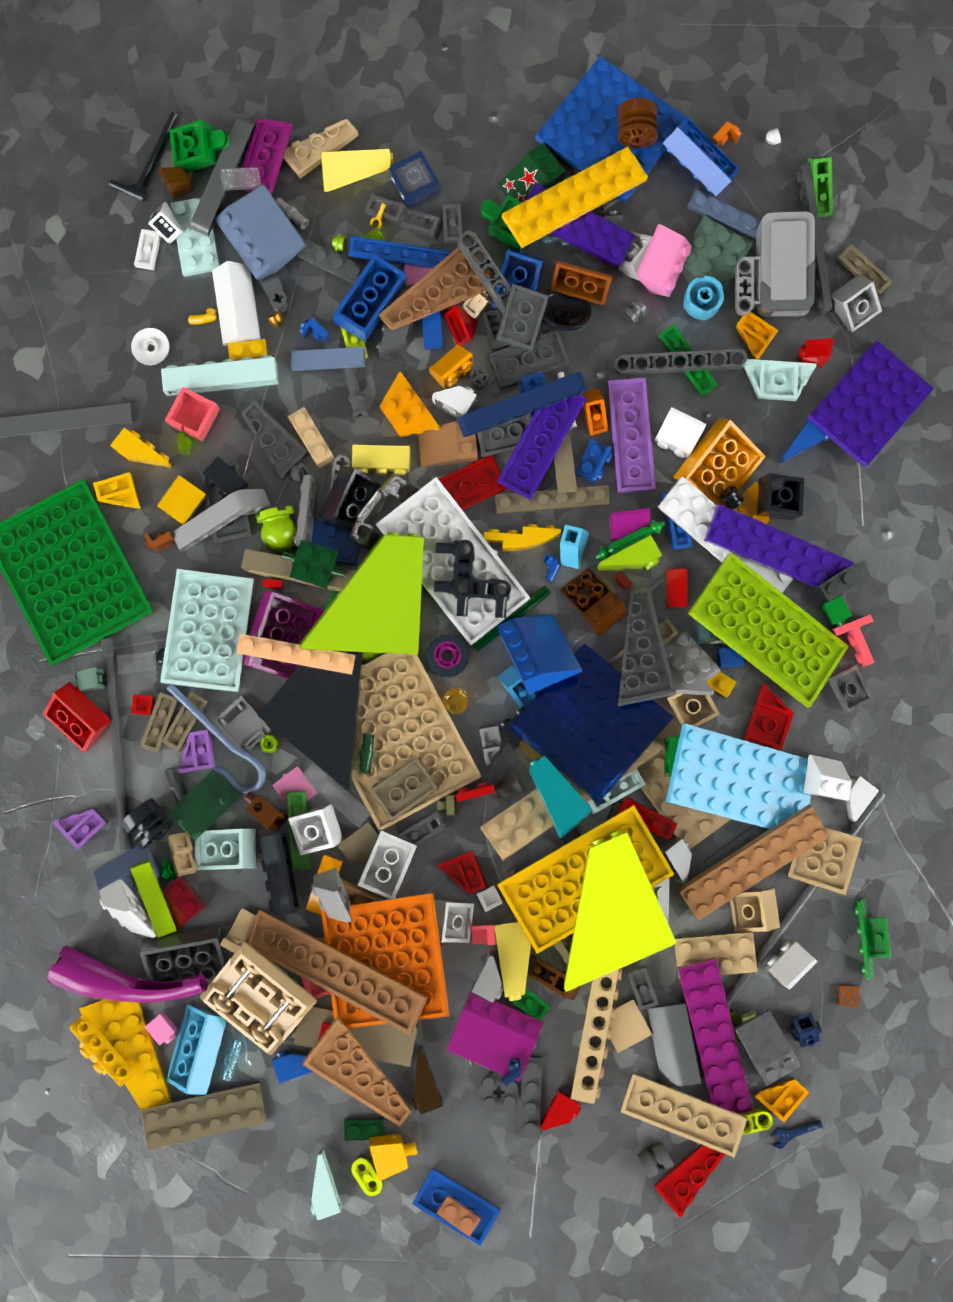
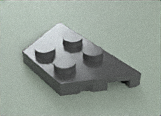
(743, 839)

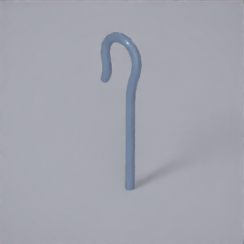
(227, 742)

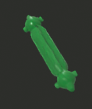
(630, 539)

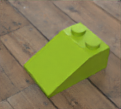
(635, 557)

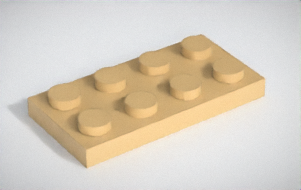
(733, 951)

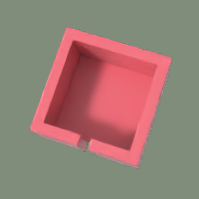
(192, 414)

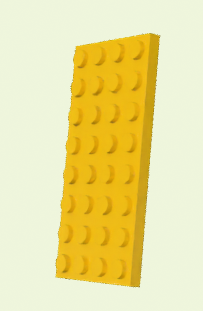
(549, 890)

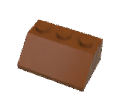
(581, 283)

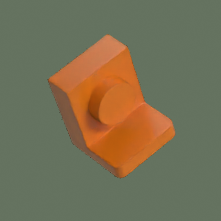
(727, 131)

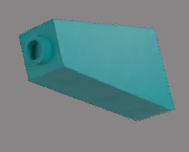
(559, 797)

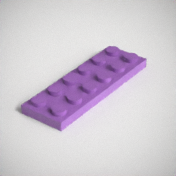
(631, 435)

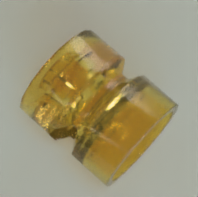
(455, 701)

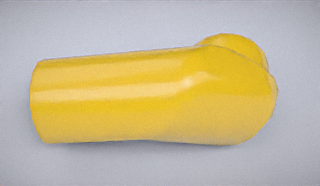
(203, 318)

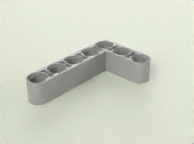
(220, 514)

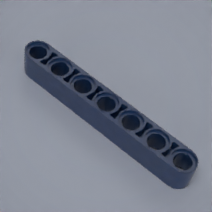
(522, 404)

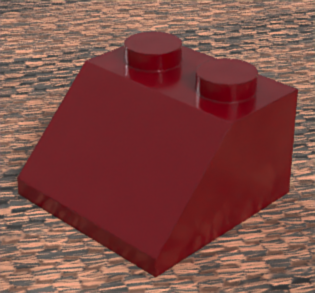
(182, 901)

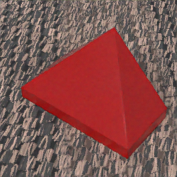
(461, 324)

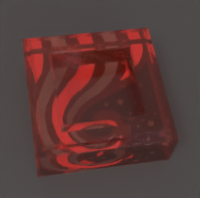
(623, 580)

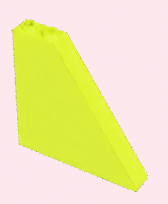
(615, 915)

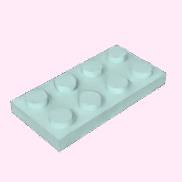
(196, 251)

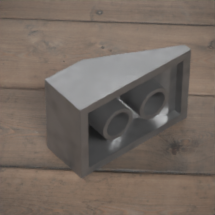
(767, 1047)

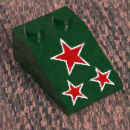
(536, 167)

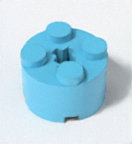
(703, 308)

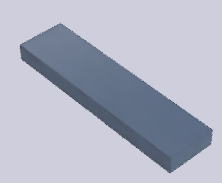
(328, 359)

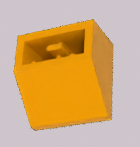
(452, 366)

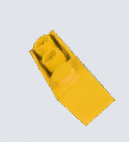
(135, 450)

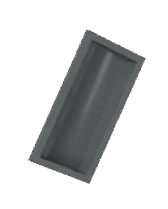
(674, 1045)

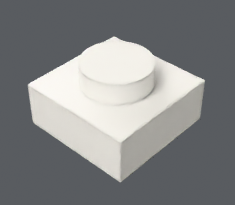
(489, 898)

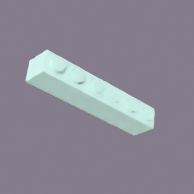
(220, 376)

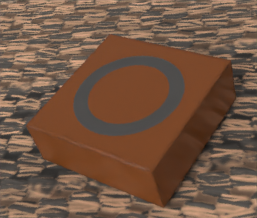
(848, 995)

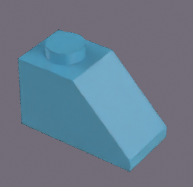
(515, 687)

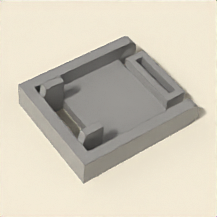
(245, 728)

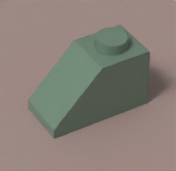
(91, 680)

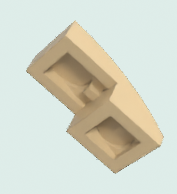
(181, 854)

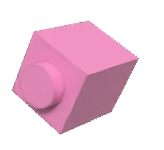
(162, 1029)

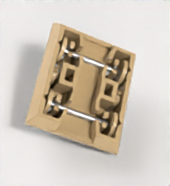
(262, 994)

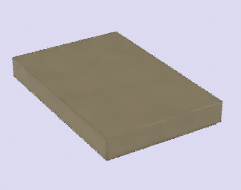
(404, 789)

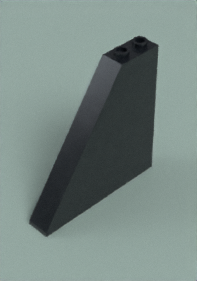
(320, 716)

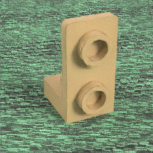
(239, 931)

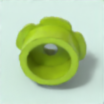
(339, 242)
(274, 743)

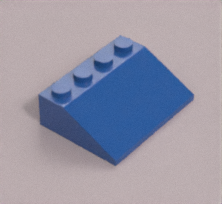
(538, 651)

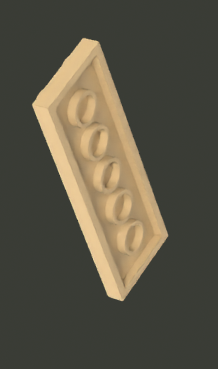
(684, 1115)

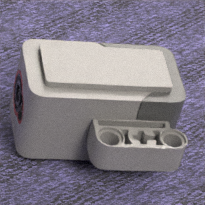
(781, 267)

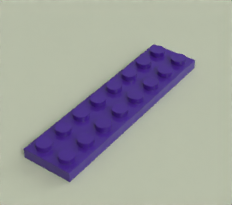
(772, 547)

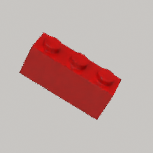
(76, 716)

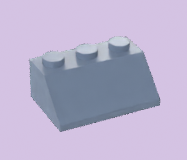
(120, 868)

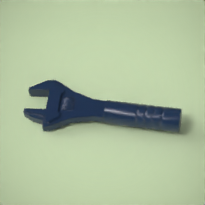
(787, 1135)

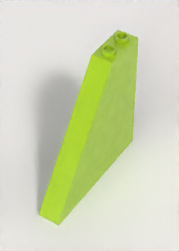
(377, 604)

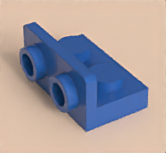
(593, 460)

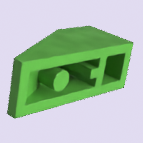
(822, 180)

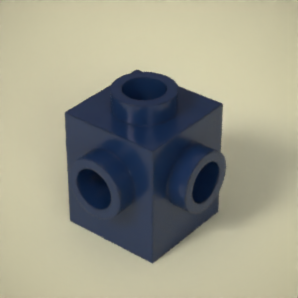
(806, 1030)

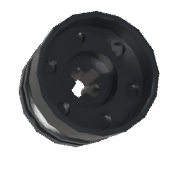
(147, 823)

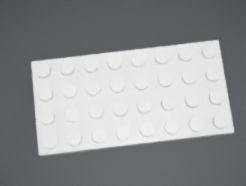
(440, 519)

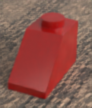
(816, 351)
(560, 1111)

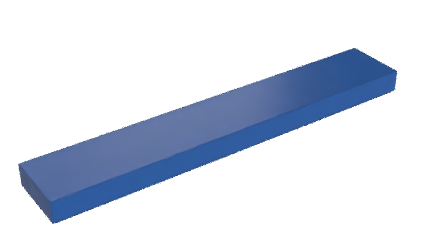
(396, 252)

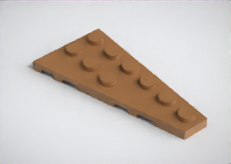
(440, 288)
(349, 1067)

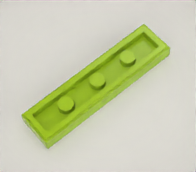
(153, 898)

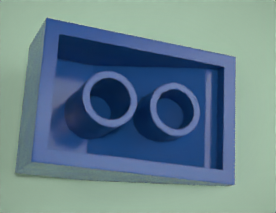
(521, 270)

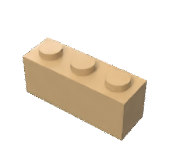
(311, 438)

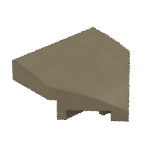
(359, 844)

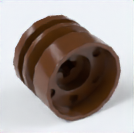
(637, 123)

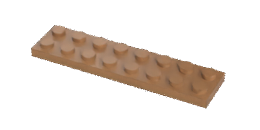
(754, 862)

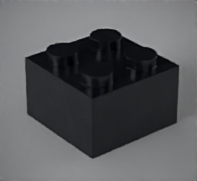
(780, 496)

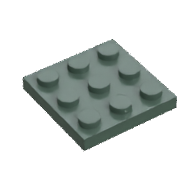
(715, 252)

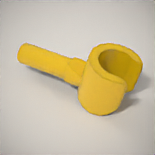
(378, 217)

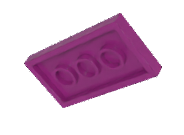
(267, 150)

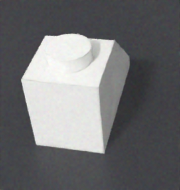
(860, 797)

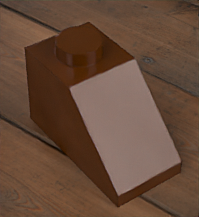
(176, 181)

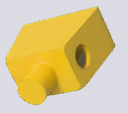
(390, 1154)

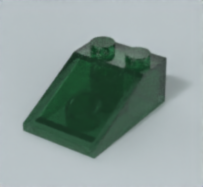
(203, 805)

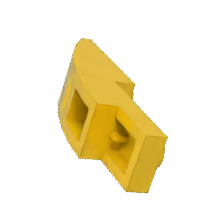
(530, 537)

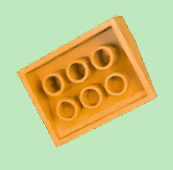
(721, 461)

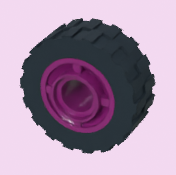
(453, 645)

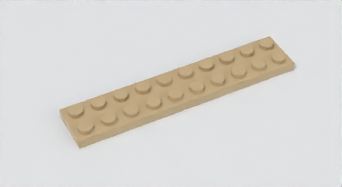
(530, 818)

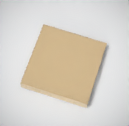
(627, 1026)

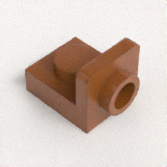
(162, 541)

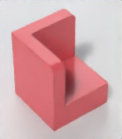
(483, 934)

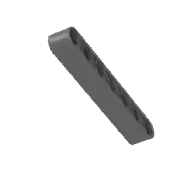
(214, 195)
(486, 264)
(689, 357)

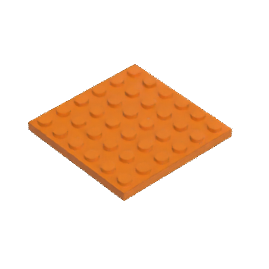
(397, 940)

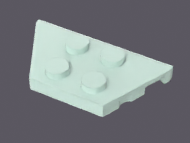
(778, 378)

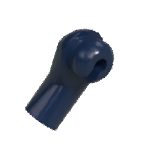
(514, 1071)

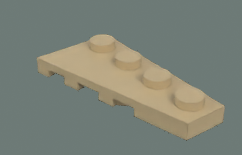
(306, 155)

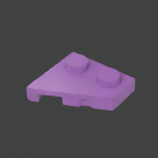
(198, 752)
(81, 827)

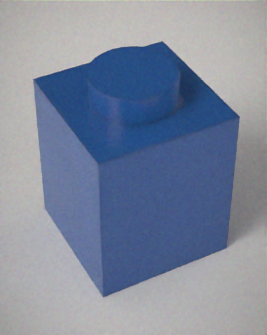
(729, 658)

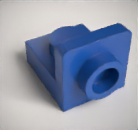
(317, 330)

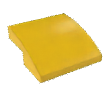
(182, 500)

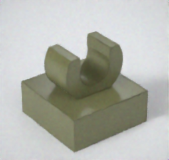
(449, 804)

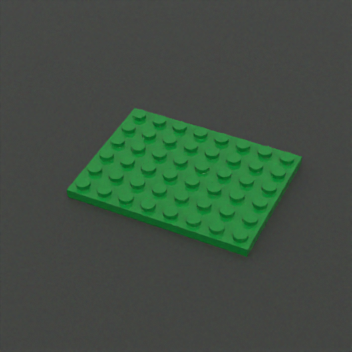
(69, 573)

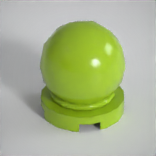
(278, 529)

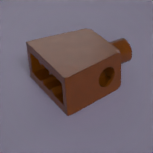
(270, 815)

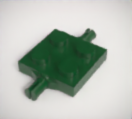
(314, 564)

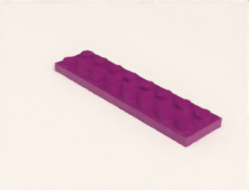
(714, 1035)

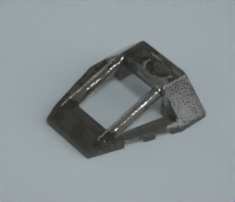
(362, 532)

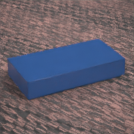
(432, 331)

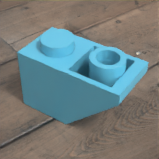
(573, 546)

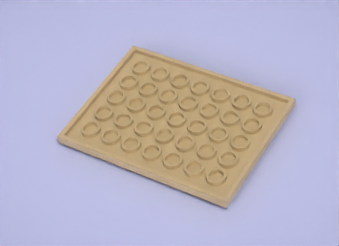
(407, 723)

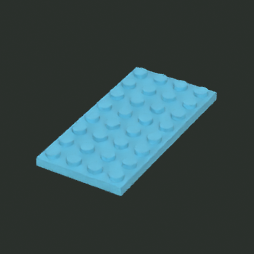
(736, 778)

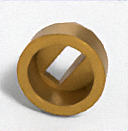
(275, 318)

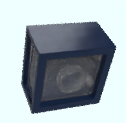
(414, 179)

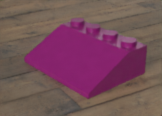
(283, 621)
(493, 1034)

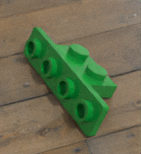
(874, 938)

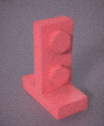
(857, 639)

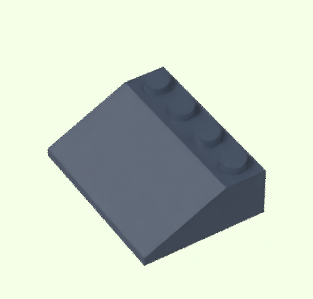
(260, 233)

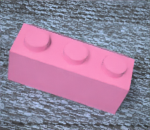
(663, 261)

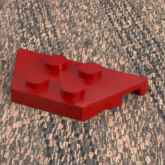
(768, 720)

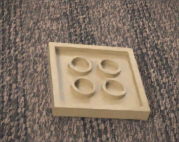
(828, 863)

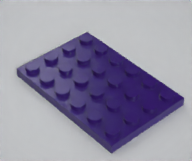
(870, 403)

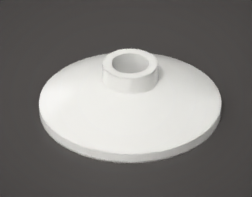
(144, 340)

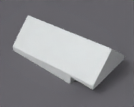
(236, 303)

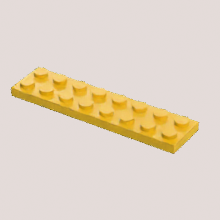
(574, 197)

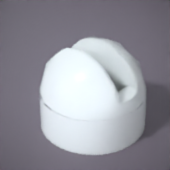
(773, 137)

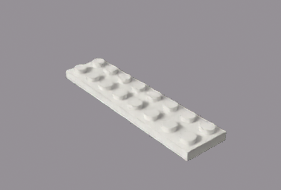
(694, 513)

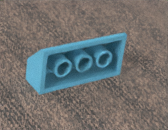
(196, 1050)

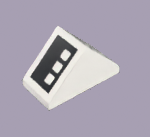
(165, 223)

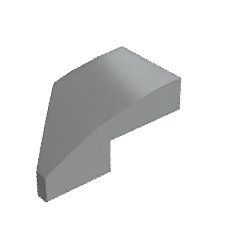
(490, 741)

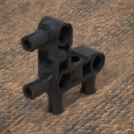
(463, 573)

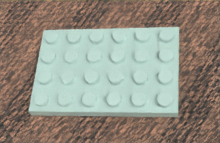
(205, 630)

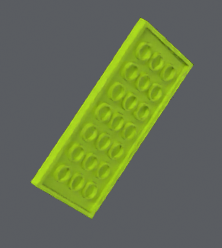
(768, 630)

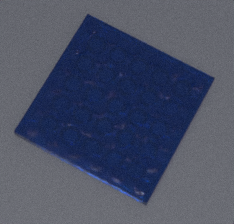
(586, 730)

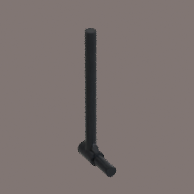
(137, 191)

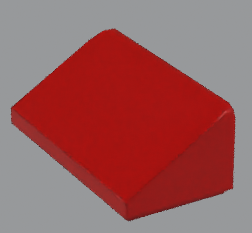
(676, 588)

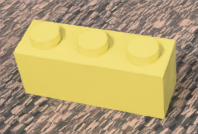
(381, 459)

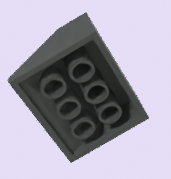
(184, 955)

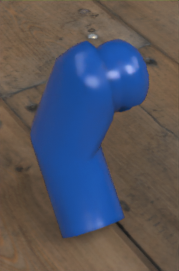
(552, 565)

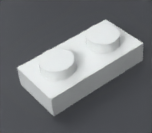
(147, 249)

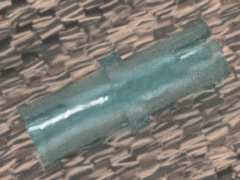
(232, 1060)

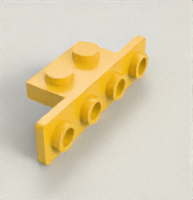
(100, 1051)

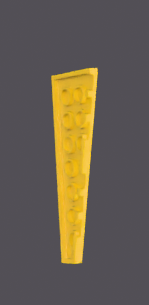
(125, 1029)

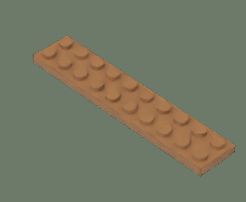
(336, 972)

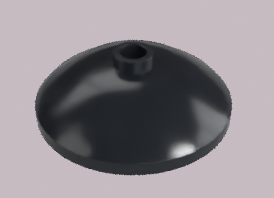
(565, 312)

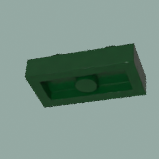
(363, 1128)

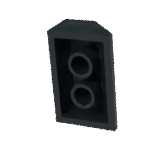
(347, 498)

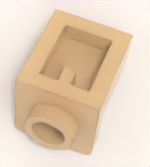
(477, 304)

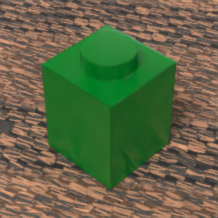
(836, 611)

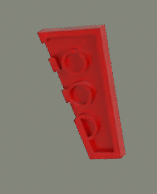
(687, 1177)

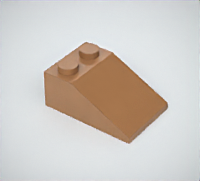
(446, 446)

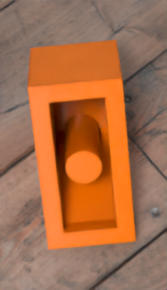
(595, 412)

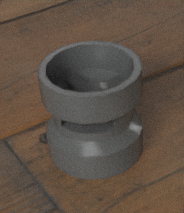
(635, 311)

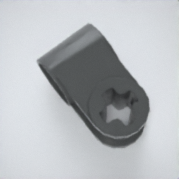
(275, 292)

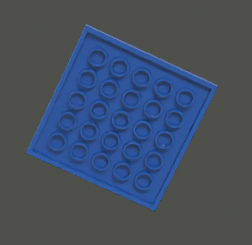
(587, 121)

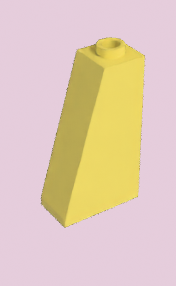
(347, 167)
(514, 958)

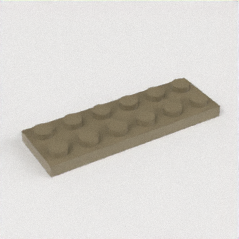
(203, 1115)

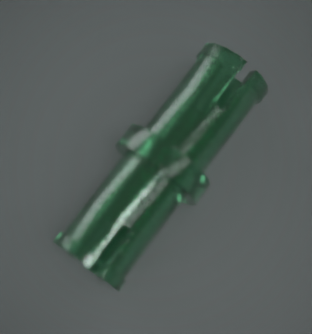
(366, 754)

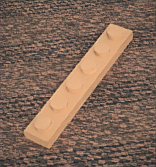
(292, 654)

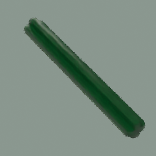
(534, 600)

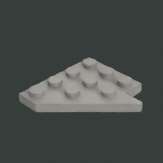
(690, 666)

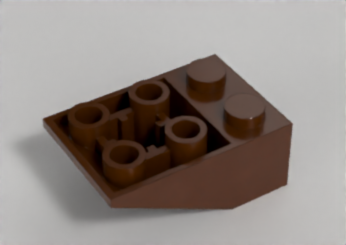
(594, 601)

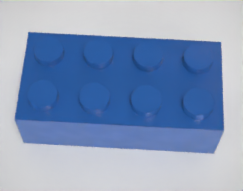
(368, 297)

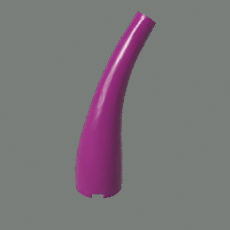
(94, 979)

